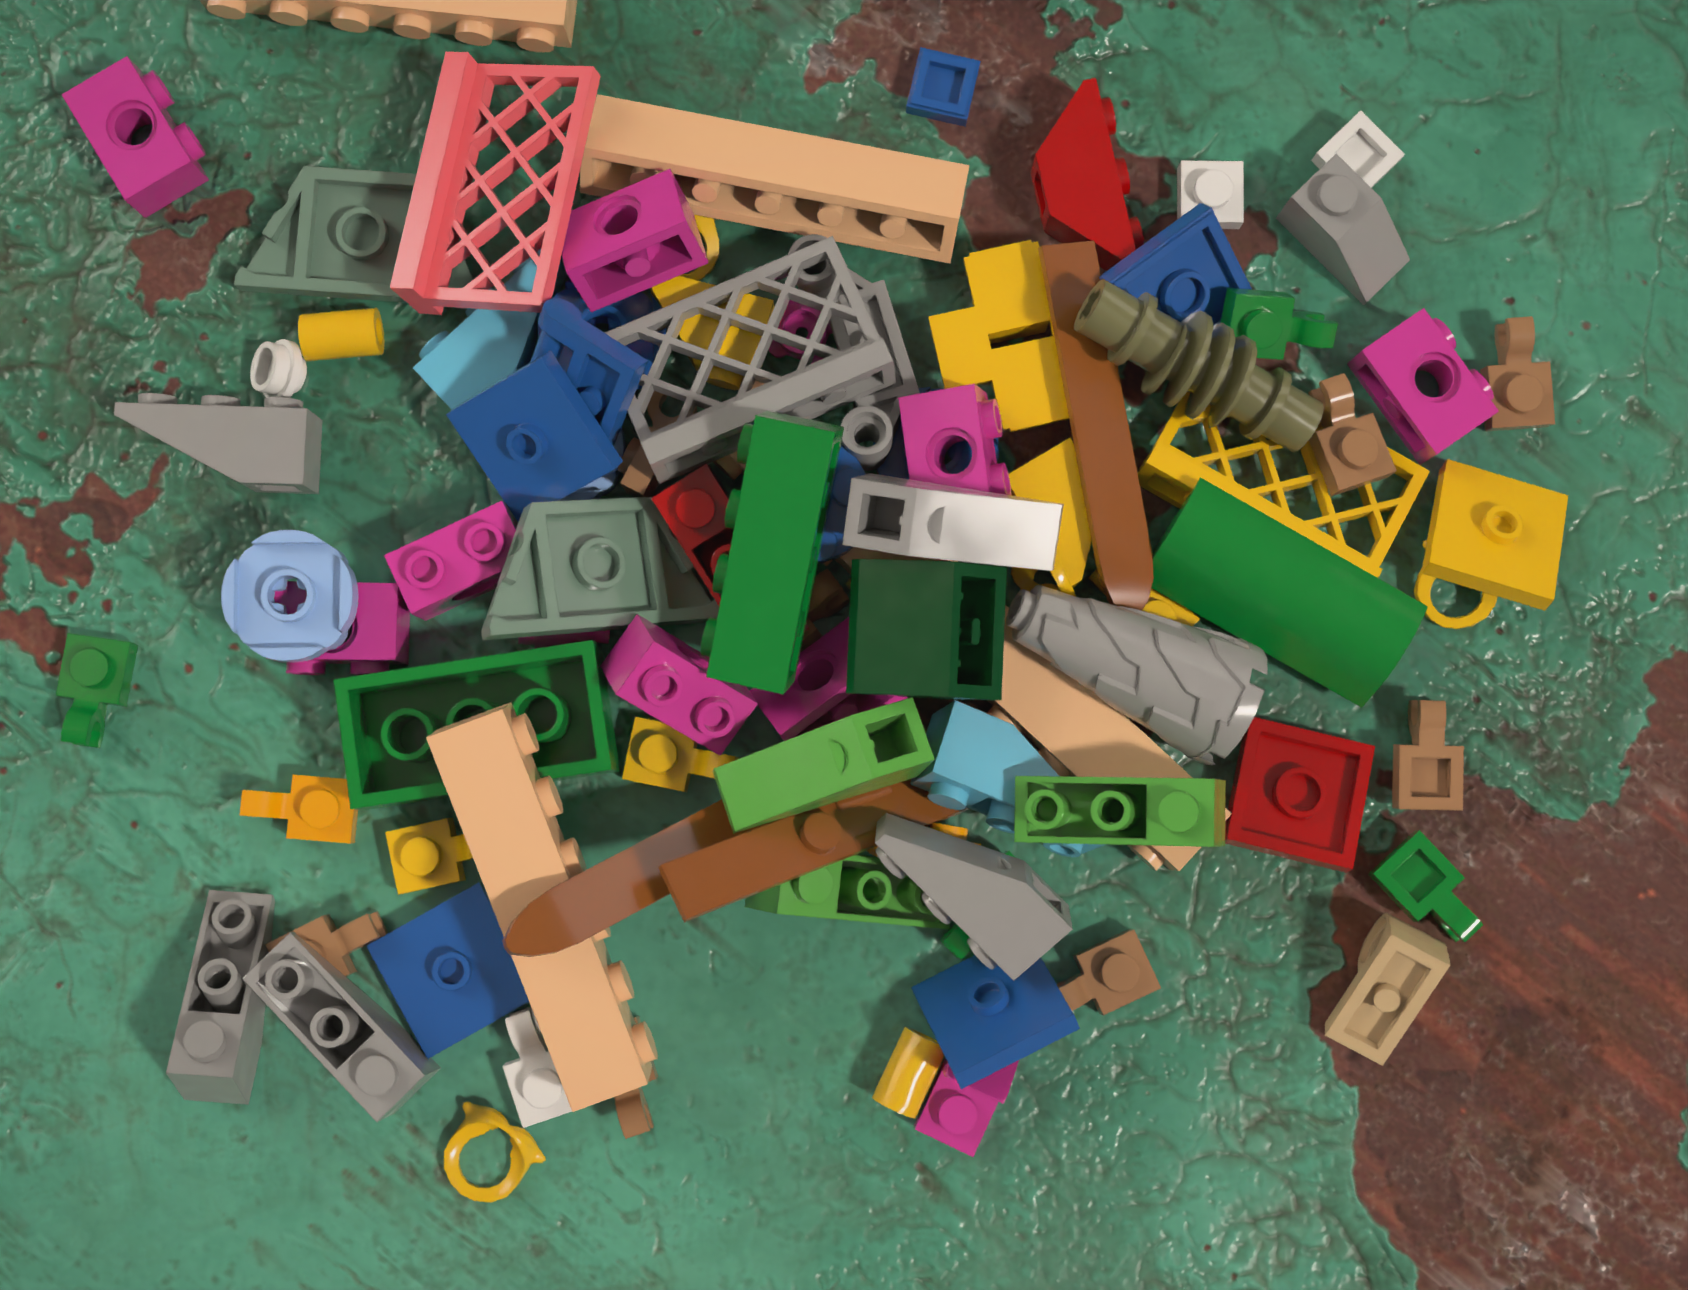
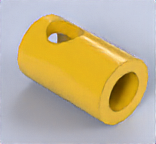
(341, 334)
(909, 1073)

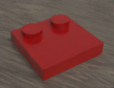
(1299, 794)

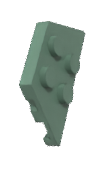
(336, 237)
(593, 571)

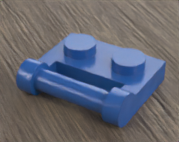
(600, 366)

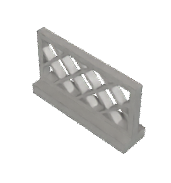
(802, 393)

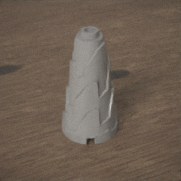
(1157, 671)

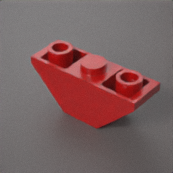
(1082, 182)

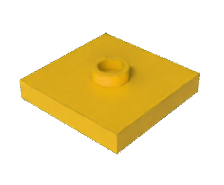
(1495, 534)

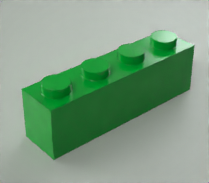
(772, 550)

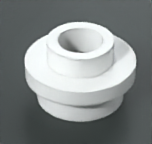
(278, 369)

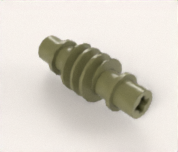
(1201, 361)

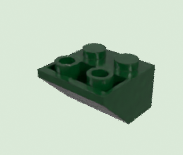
(926, 629)

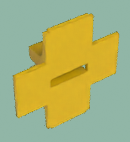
(1007, 305)

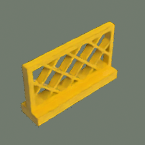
(1174, 474)

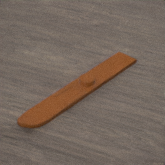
(1099, 431)
(791, 848)
(612, 887)

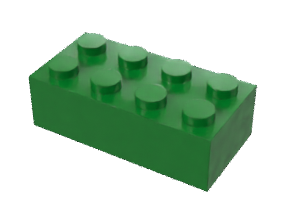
(393, 712)

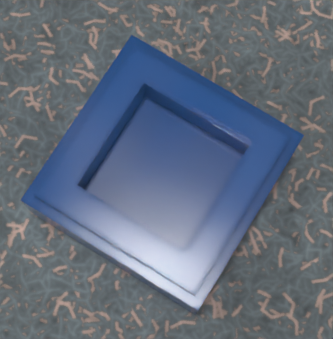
(942, 87)

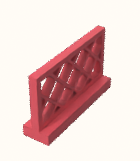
(446, 189)

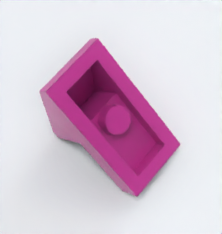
(962, 1115)

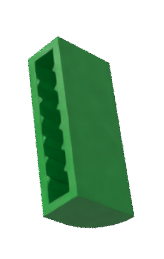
(1284, 593)

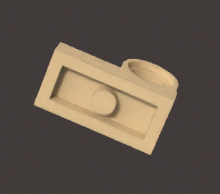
(1393, 981)

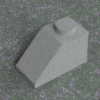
(1346, 229)

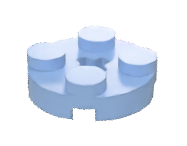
(265, 568)

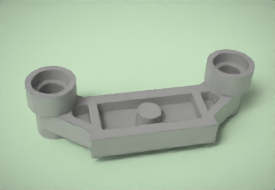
(876, 414)

